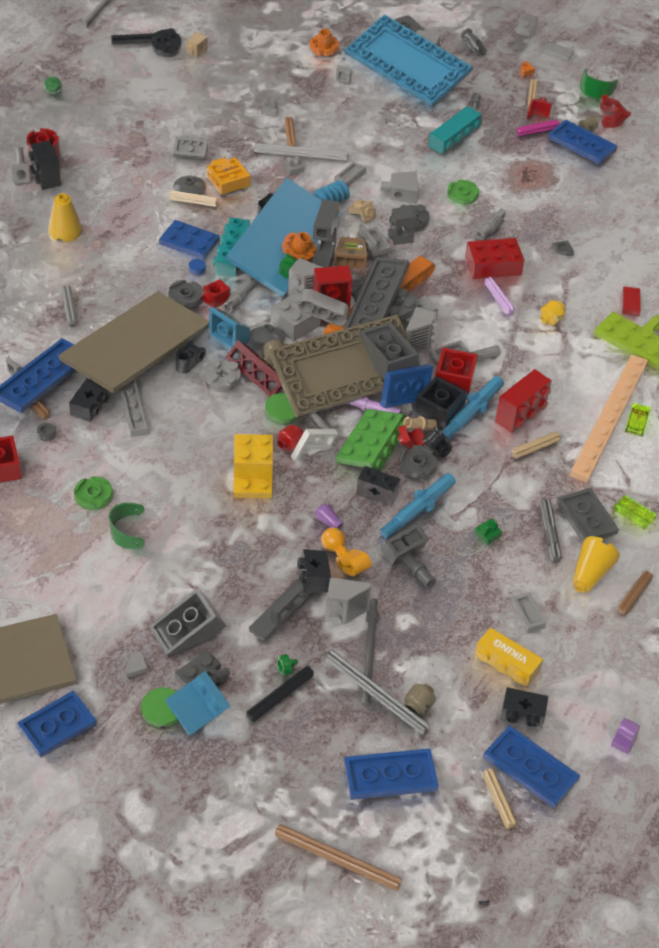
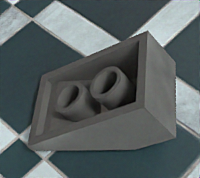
(388, 349)
(187, 623)

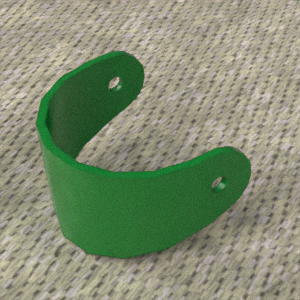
(596, 88)
(116, 513)

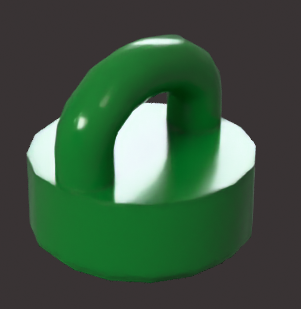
(285, 665)

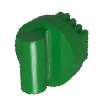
(53, 85)
(285, 264)

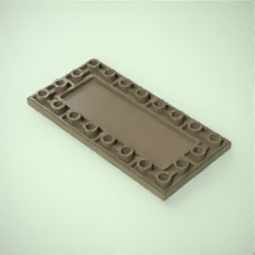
(134, 341)
(329, 369)
(33, 659)

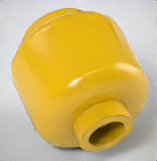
(552, 312)

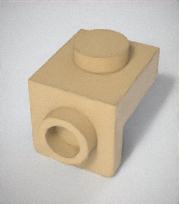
(364, 208)

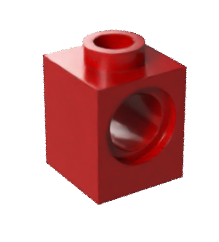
(216, 293)

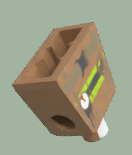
(351, 252)

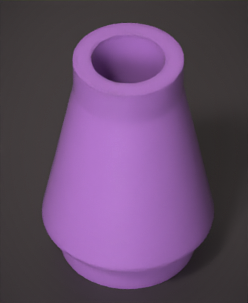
(328, 516)

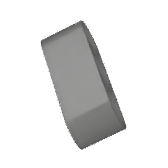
(323, 307)

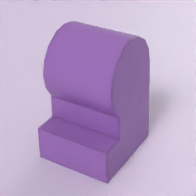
(626, 735)

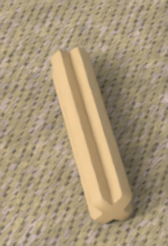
(532, 91)
(193, 198)
(535, 445)
(499, 798)

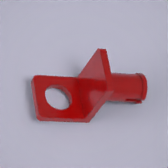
(539, 108)

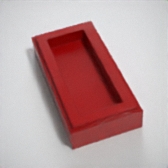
(631, 301)

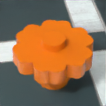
(324, 43)
(299, 246)

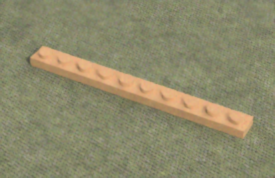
(608, 419)

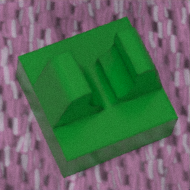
(488, 531)

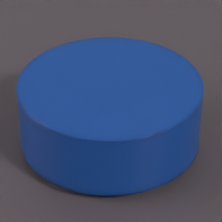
(197, 266)

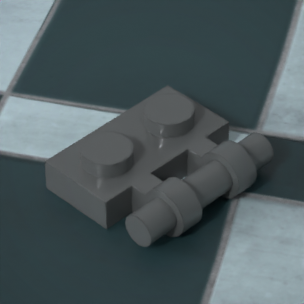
(202, 663)

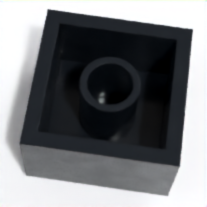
(44, 165)
(440, 401)

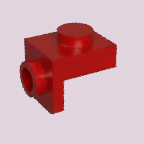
(410, 438)

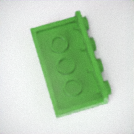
(371, 440)

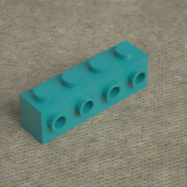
(454, 130)
(232, 233)

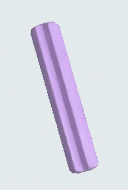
(499, 296)

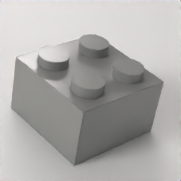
(291, 319)

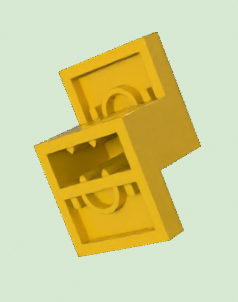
(253, 466)

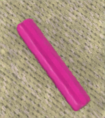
(538, 127)

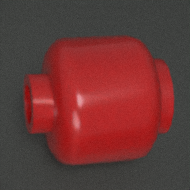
(289, 437)

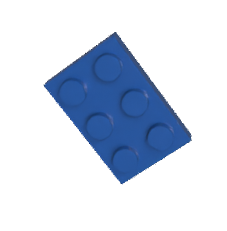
(189, 239)
(405, 385)
(56, 723)

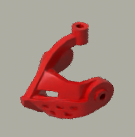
(615, 106)

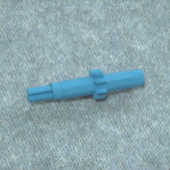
(475, 404)
(423, 502)

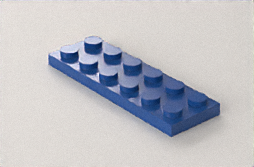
(36, 378)

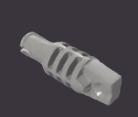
(491, 224)

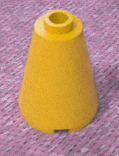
(64, 219)
(593, 563)

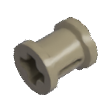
(588, 124)

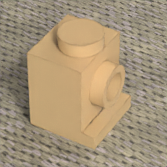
(196, 45)

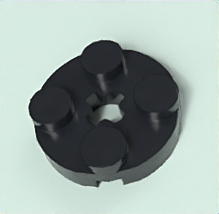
(166, 35)

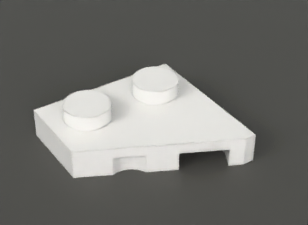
(314, 441)

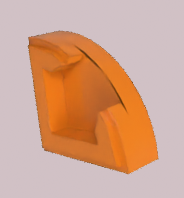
(526, 69)

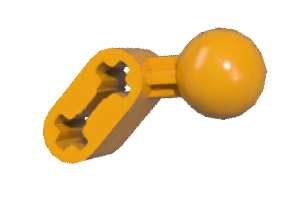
(348, 561)

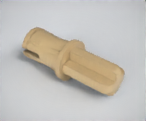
(420, 422)

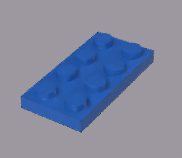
(582, 142)
(531, 766)
(390, 774)

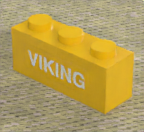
(508, 657)

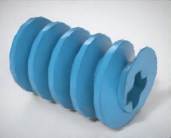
(335, 192)

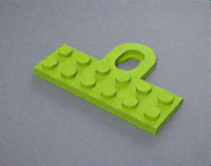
(631, 337)

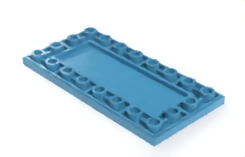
(408, 60)
(260, 248)

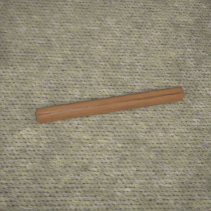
(338, 857)

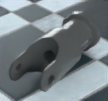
(473, 42)

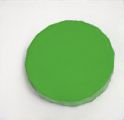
(463, 192)
(279, 409)
(93, 493)
(155, 709)

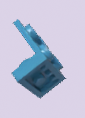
(197, 703)

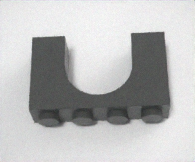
(325, 231)

